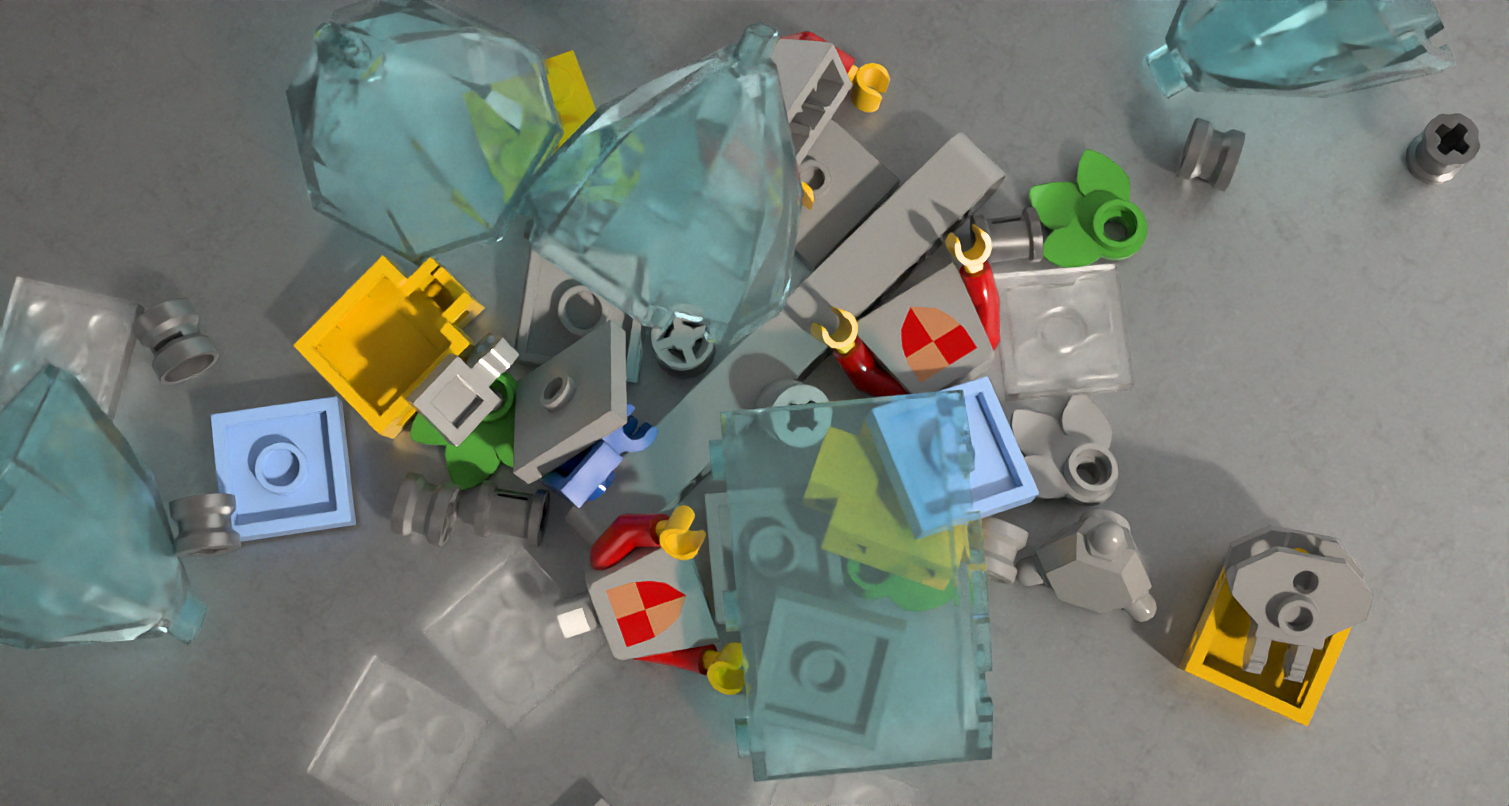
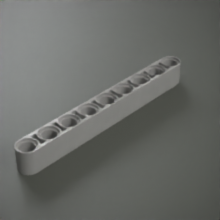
(853, 278)

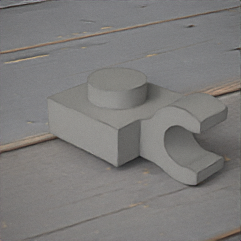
(458, 393)

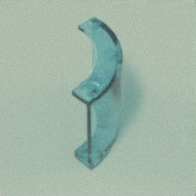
(857, 585)

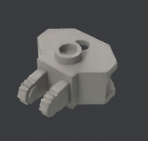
(1294, 593)

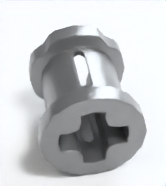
(1454, 132)
(1012, 236)
(511, 513)

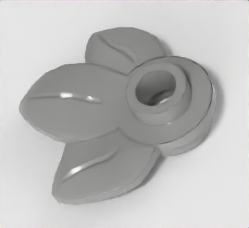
(1060, 446)

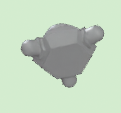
(1093, 566)

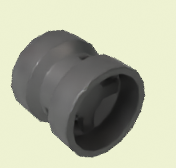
(175, 341)

